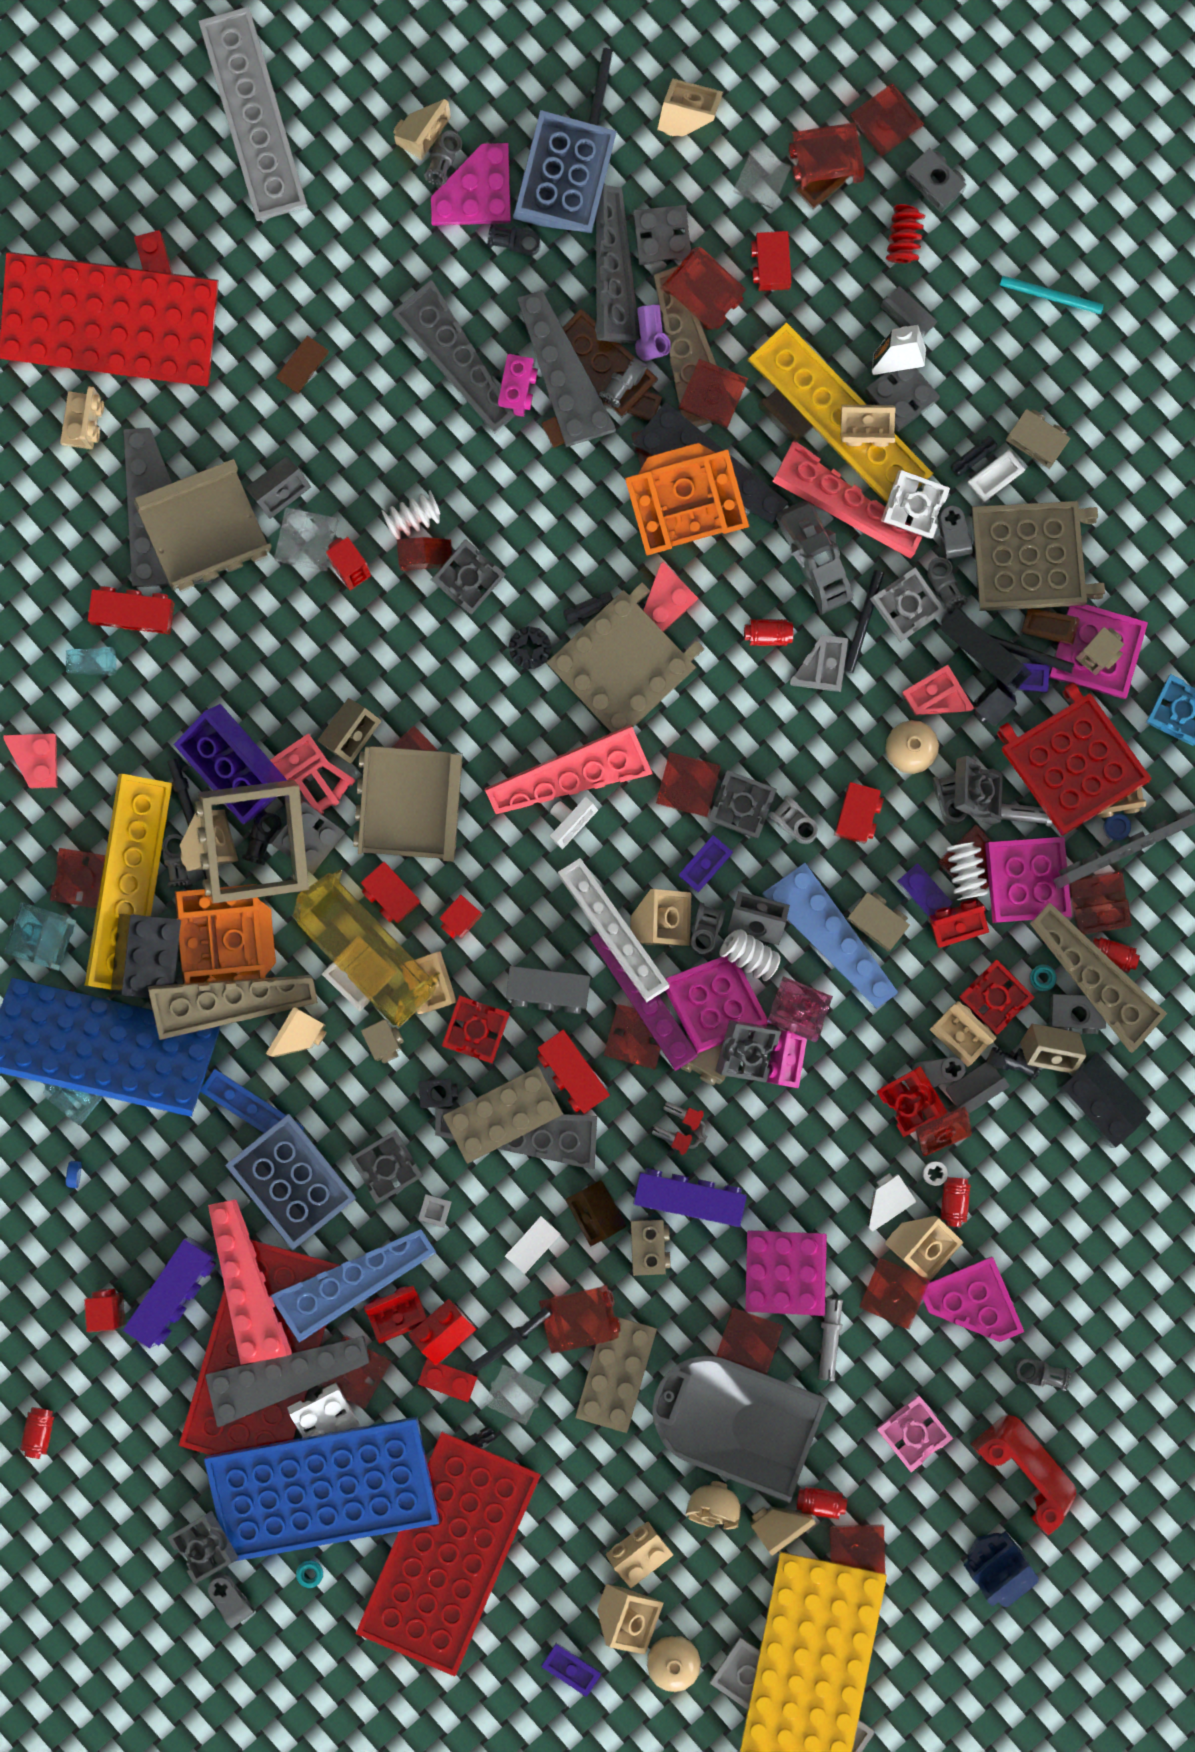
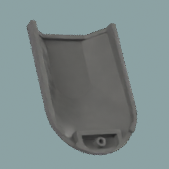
(737, 1422)

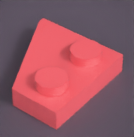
(668, 598)
(937, 694)
(35, 758)

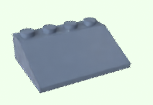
(564, 173)
(291, 1181)

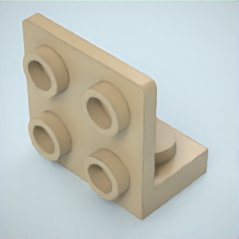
(81, 419)

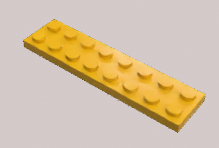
(818, 395)
(128, 867)

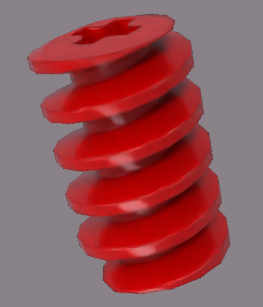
(904, 234)

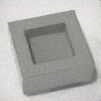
(434, 1210)

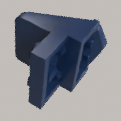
(1000, 1569)

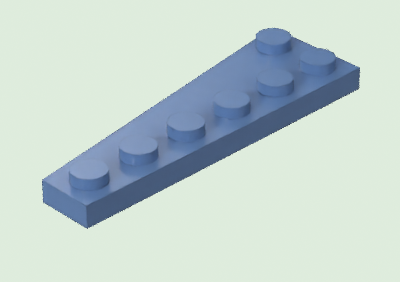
(829, 932)
(332, 1293)

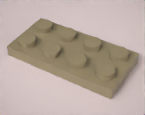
(502, 1115)
(616, 1377)

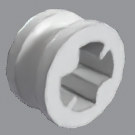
(932, 1165)

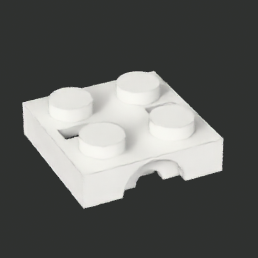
(920, 505)
(323, 1413)

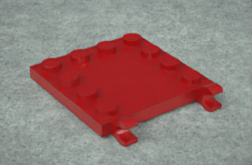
(1074, 762)

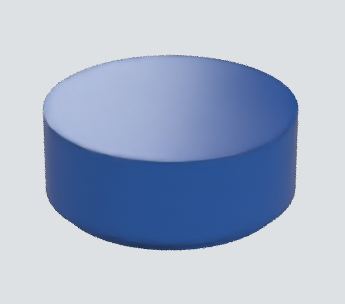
(1117, 827)
(73, 1174)

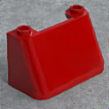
(1012, 1439)

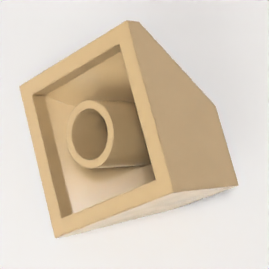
(687, 108)
(422, 128)
(224, 843)
(663, 918)
(297, 1034)
(924, 1245)
(779, 1526)
(627, 1618)

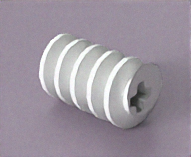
(412, 516)
(967, 870)
(751, 954)

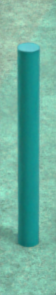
(1051, 294)

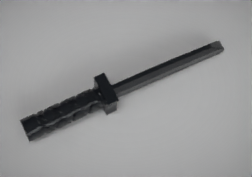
(518, 1335)

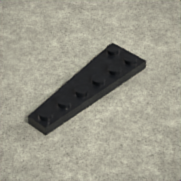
(672, 431)

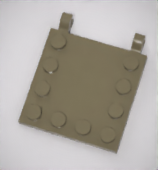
(1032, 555)
(623, 662)

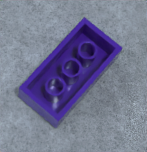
(228, 759)
(690, 1199)
(170, 1292)

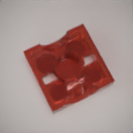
(76, 877)
(634, 1044)
(353, 1383)

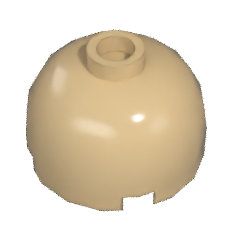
(912, 746)
(714, 1505)
(673, 1663)

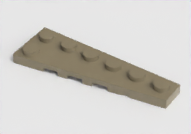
(686, 341)
(1107, 987)
(206, 1005)

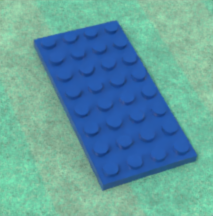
(100, 1048)
(323, 1489)

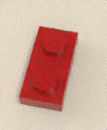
(447, 1380)

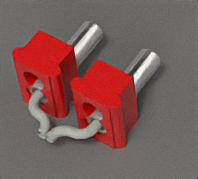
(678, 1140)

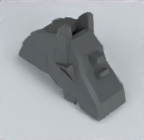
(807, 539)

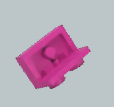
(516, 382)
(787, 1060)

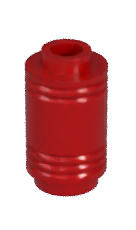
(768, 632)
(1120, 954)
(955, 1201)
(37, 1432)
(821, 1502)

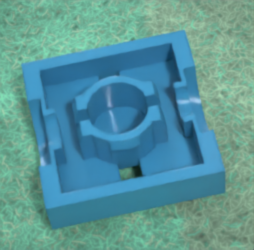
(1176, 719)

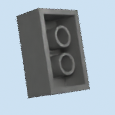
(547, 989)

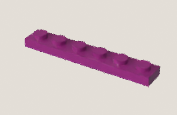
(653, 1013)

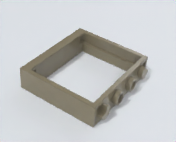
(295, 832)

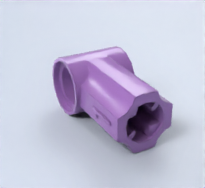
(653, 340)

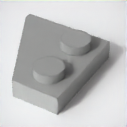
(824, 665)

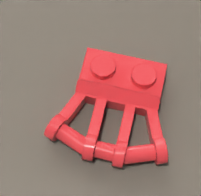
(304, 759)

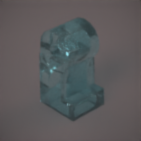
(91, 661)

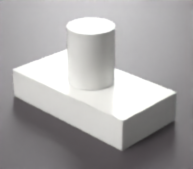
(571, 820)

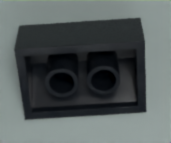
(1104, 1100)

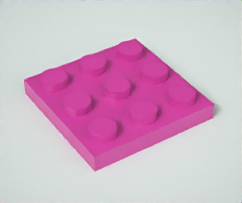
(1118, 677)
(1023, 878)
(710, 998)
(786, 1272)

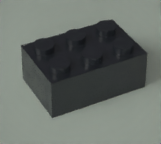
(144, 954)

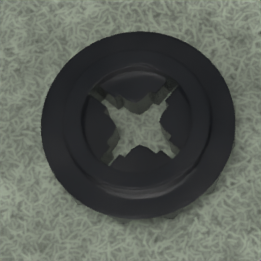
(539, 655)

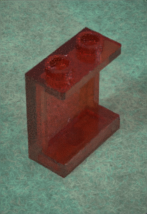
(826, 154)
(704, 288)
(581, 1319)

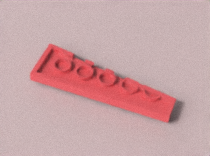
(824, 488)
(587, 767)
(250, 1307)

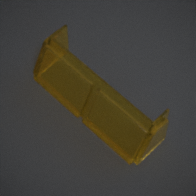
(363, 949)

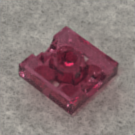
(799, 1009)

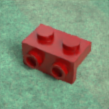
(959, 923)
(395, 1313)

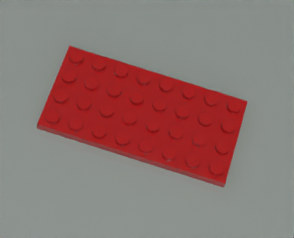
(108, 319)
(273, 1423)
(446, 1571)

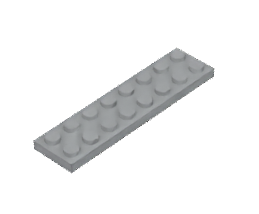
(252, 113)

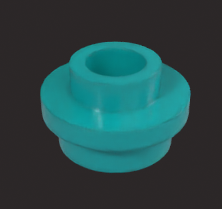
(1051, 977)
(309, 1582)

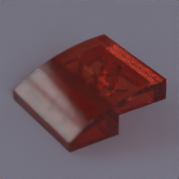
(1100, 902)

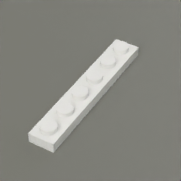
(613, 930)

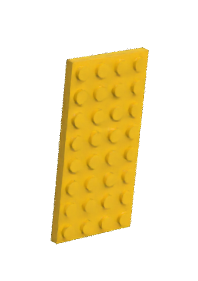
(813, 1657)

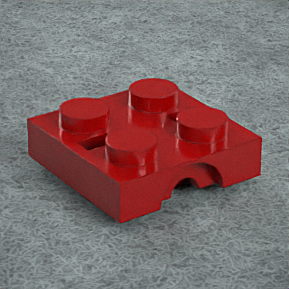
(1002, 1002)
(473, 1037)
(910, 1102)

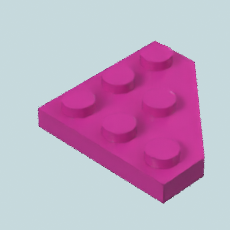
(476, 190)
(975, 1300)

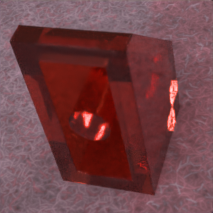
(423, 553)

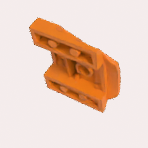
(686, 497)
(223, 938)

